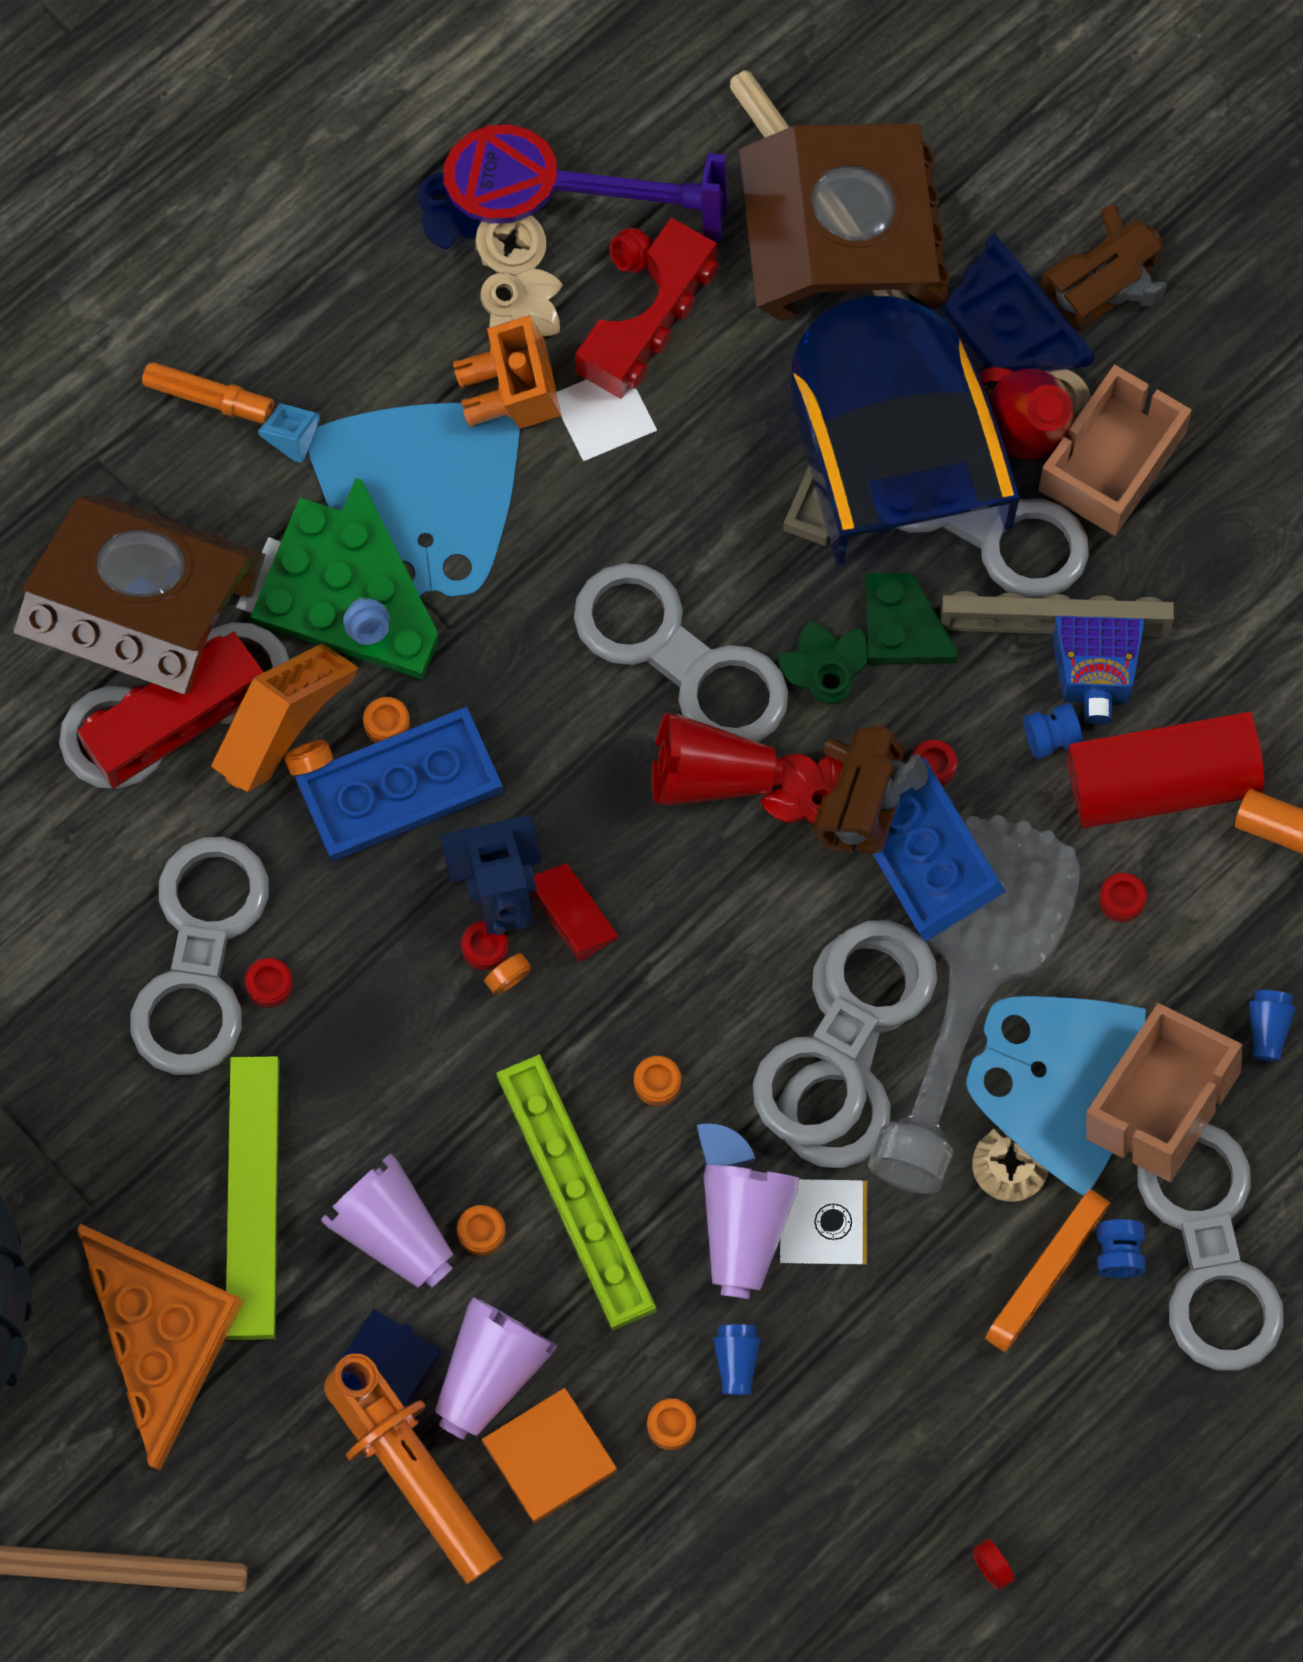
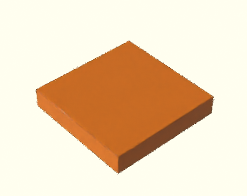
(549, 1455)

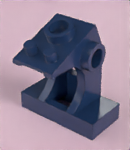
(497, 880)

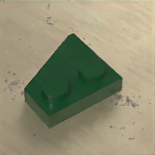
(903, 623)

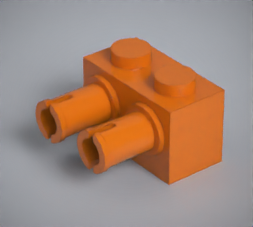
(523, 372)

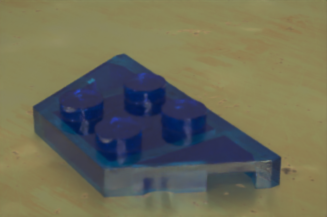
(1011, 318)

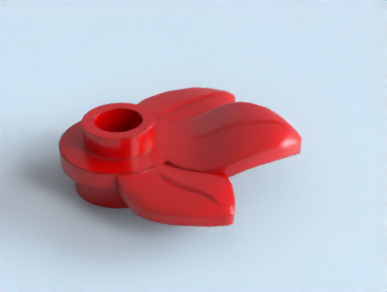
(802, 787)

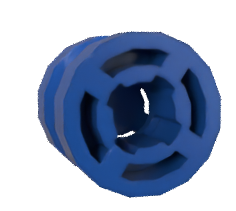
(1049, 732)
(1120, 1248)

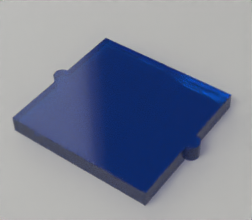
(396, 1352)

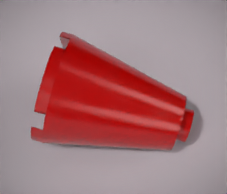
(1032, 412)
(709, 764)

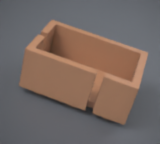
(1114, 450)
(1164, 1092)

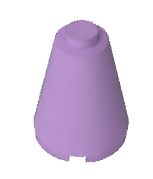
(745, 1224)
(392, 1225)
(488, 1368)

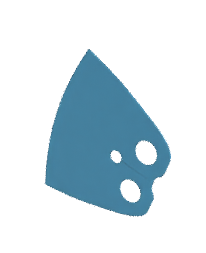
(1047, 1114)

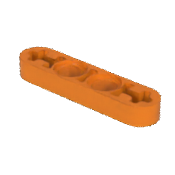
(1047, 1270)

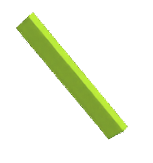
(576, 1192)
(253, 1195)

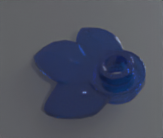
(441, 218)

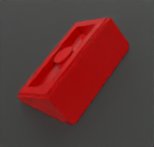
(572, 912)

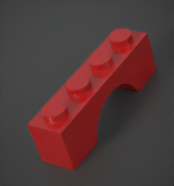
(618, 351)

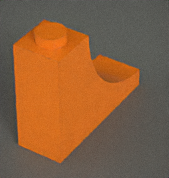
(276, 712)

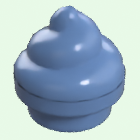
(366, 621)

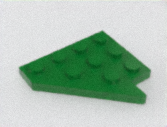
(328, 564)

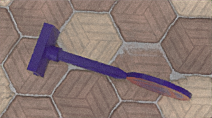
(512, 172)

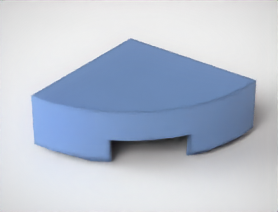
(724, 1146)

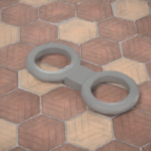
(985, 530)
(676, 650)
(113, 695)
(199, 956)
(844, 1032)
(823, 1070)
(1214, 1256)

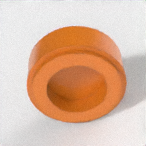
(385, 718)
(308, 757)
(508, 974)
(657, 1080)
(481, 1230)
(671, 1424)

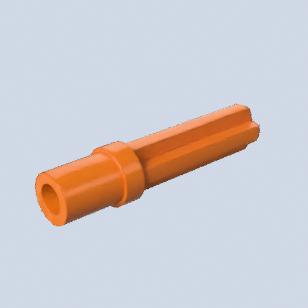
(229, 399)

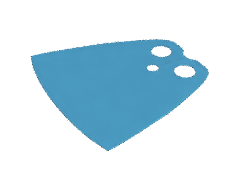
(426, 478)

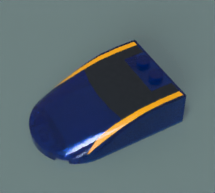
(895, 421)

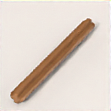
(123, 1568)

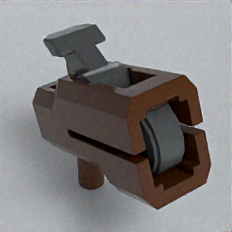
(1108, 274)
(866, 790)

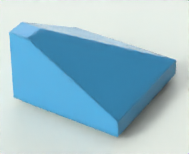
(290, 430)

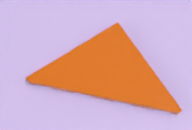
(162, 1333)

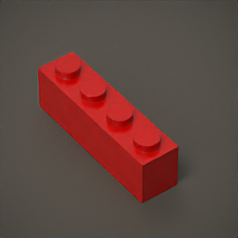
(160, 720)

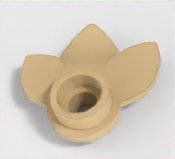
(529, 296)

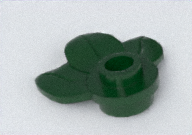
(825, 658)

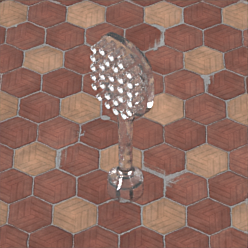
(988, 947)

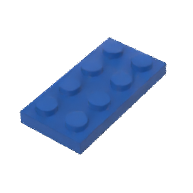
(399, 784)
(935, 861)

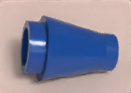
(1270, 1022)
(736, 1357)

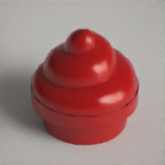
(630, 250)

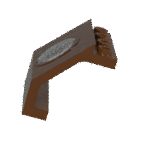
(842, 214)
(133, 590)

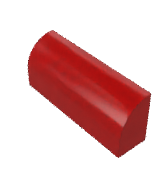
(1165, 769)

